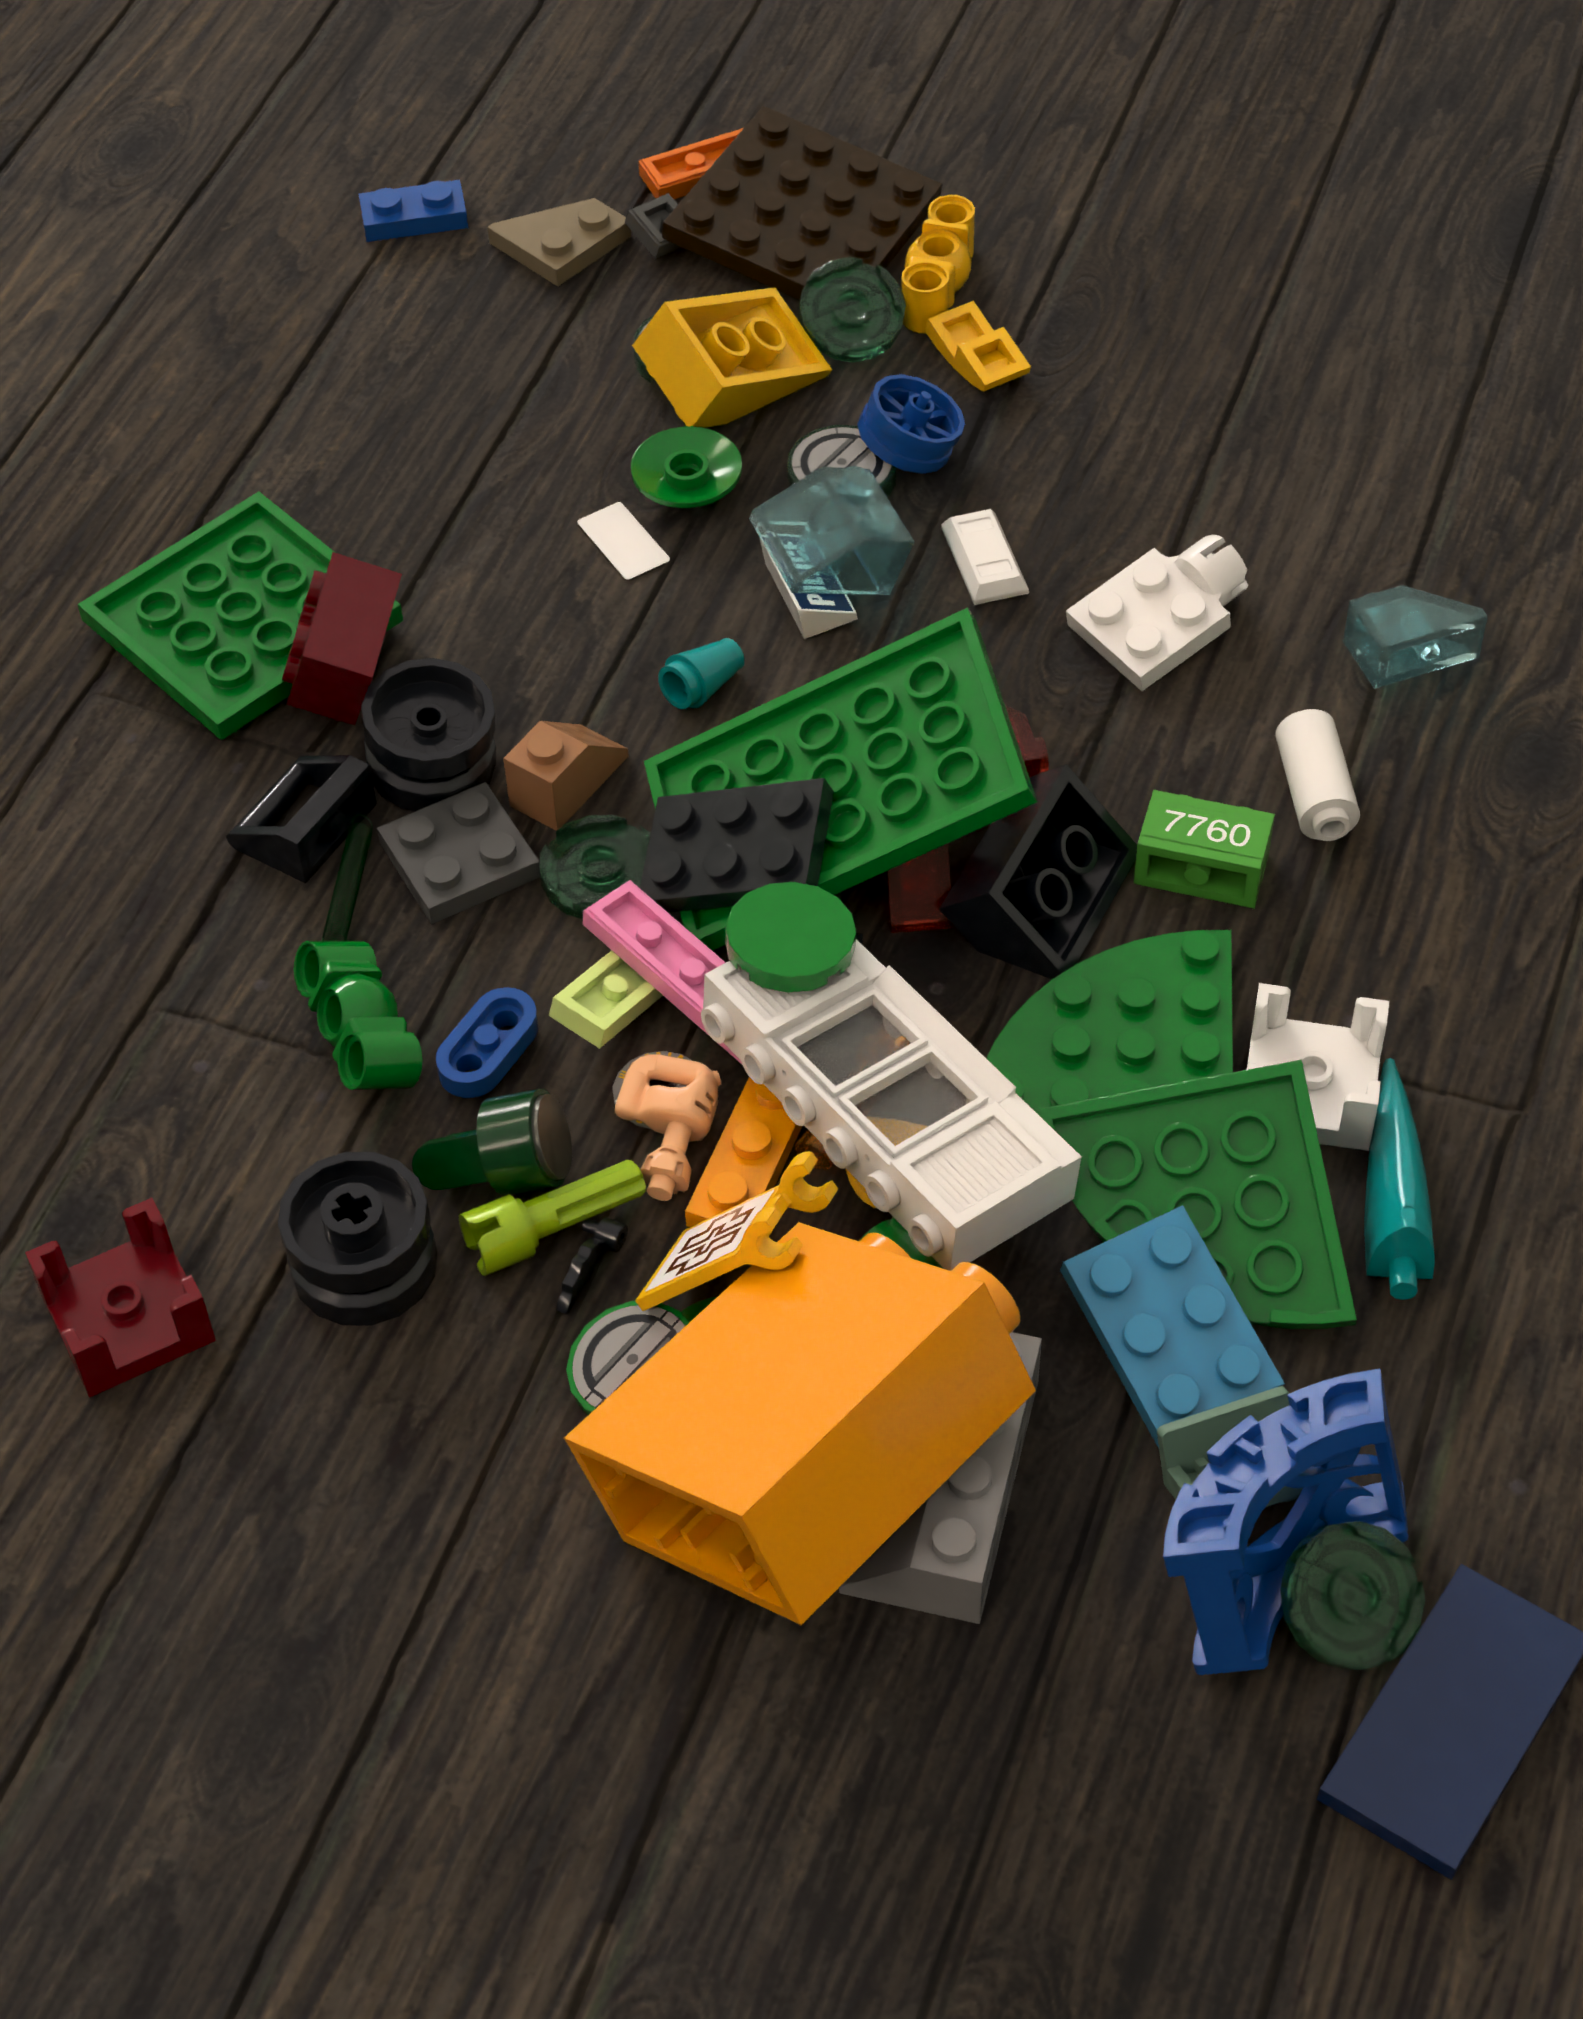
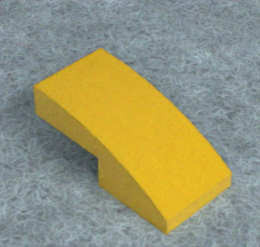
(975, 349)

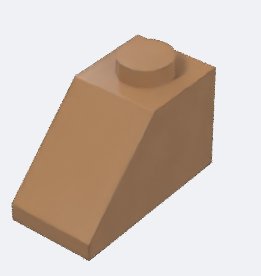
(559, 770)

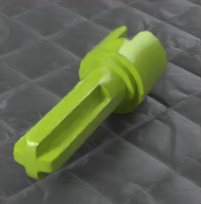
(511, 1229)

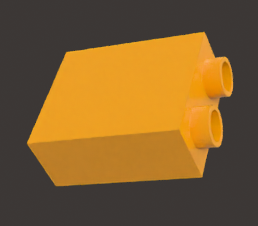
(805, 1416)

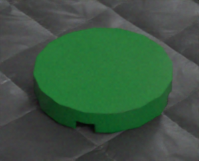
(790, 936)

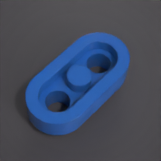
(482, 1045)

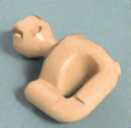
(676, 1112)

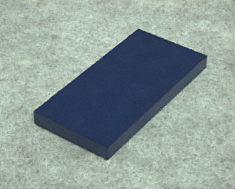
(1454, 1721)

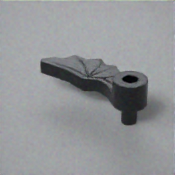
(607, 1235)

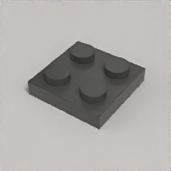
(458, 852)

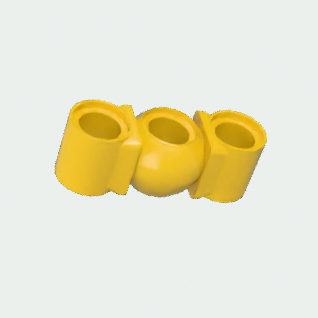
(938, 260)

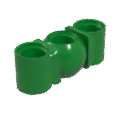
(357, 1015)

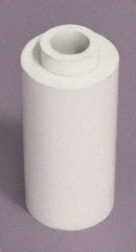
(1317, 775)

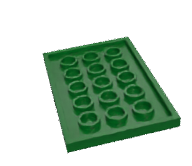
(900, 736)

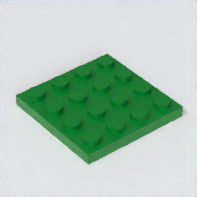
(217, 612)

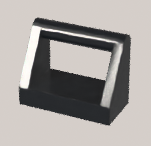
(318, 826)

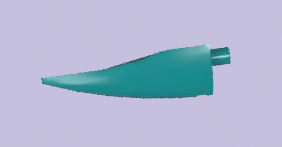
(1397, 1194)

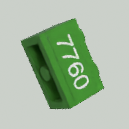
(1203, 848)

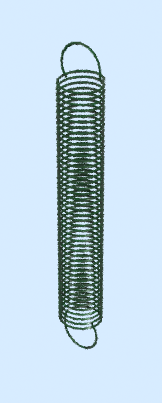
(359, 877)

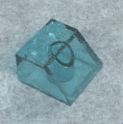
(834, 534)

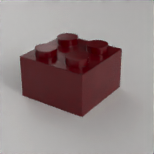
(340, 637)

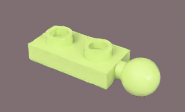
(603, 1000)

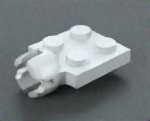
(1161, 609)

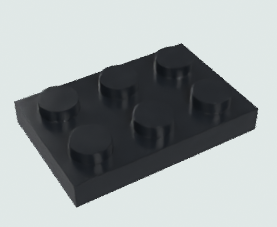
(731, 841)

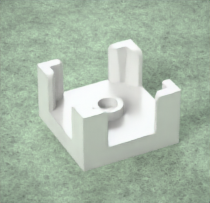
(1336, 1061)

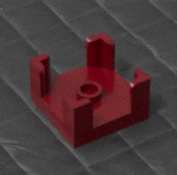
(124, 1305)

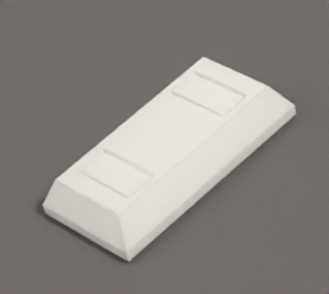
(984, 557)

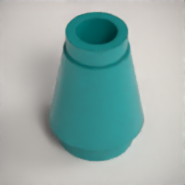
(698, 673)

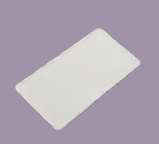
(623, 540)

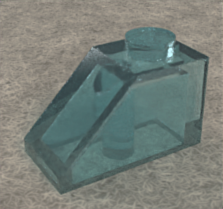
(1411, 633)

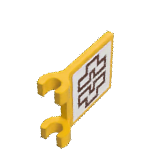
(738, 1236)

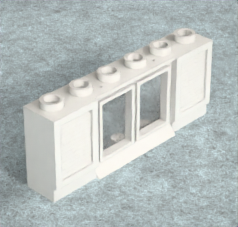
(898, 1103)

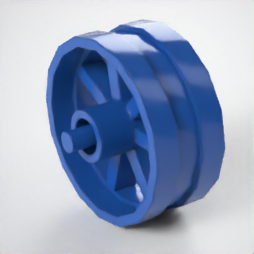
(911, 423)

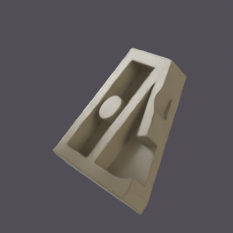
(561, 239)

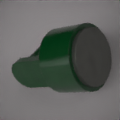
(517, 1147)

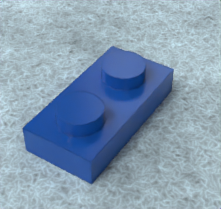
(413, 210)

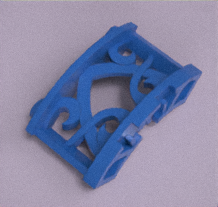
(1300, 1446)

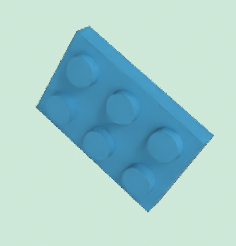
(1169, 1321)

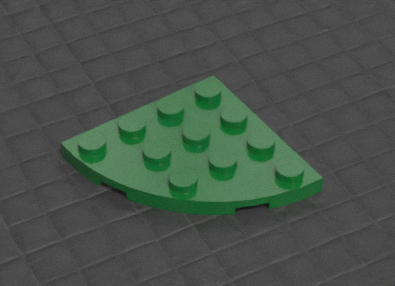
(1124, 1021)
(1243, 1167)

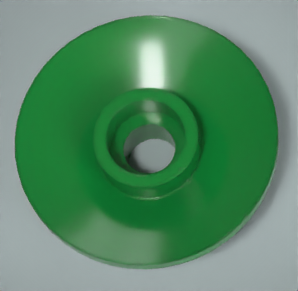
(686, 467)

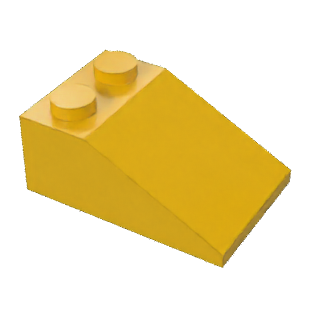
(728, 355)

